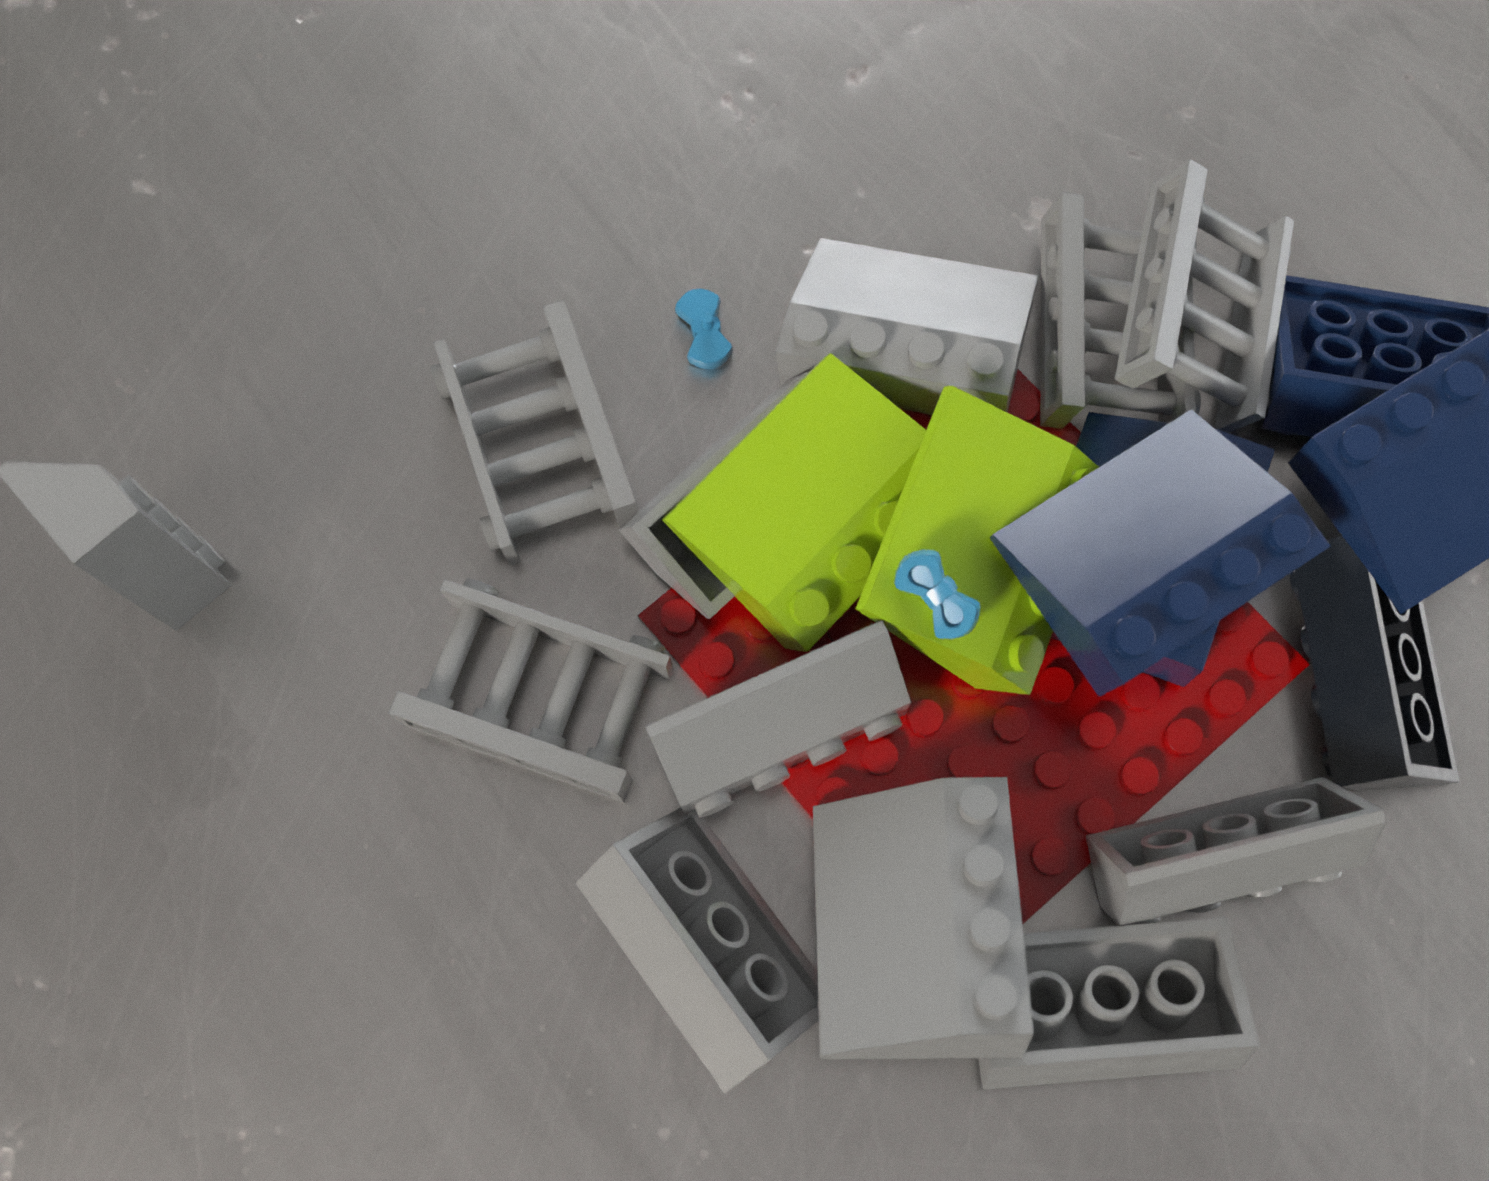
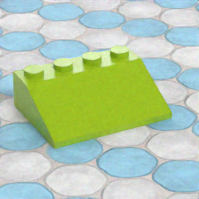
(966, 484)
(803, 502)

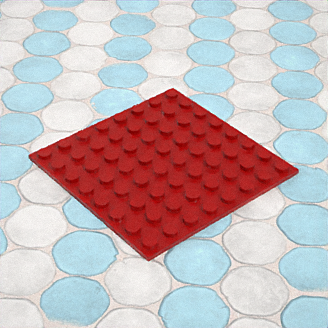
(1067, 754)

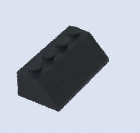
(1371, 678)

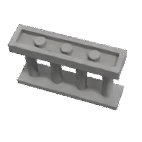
(1161, 303)
(1068, 337)
(590, 441)
(544, 747)

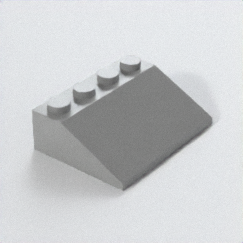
(908, 323)
(920, 924)

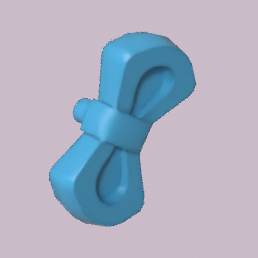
(709, 346)
(924, 575)

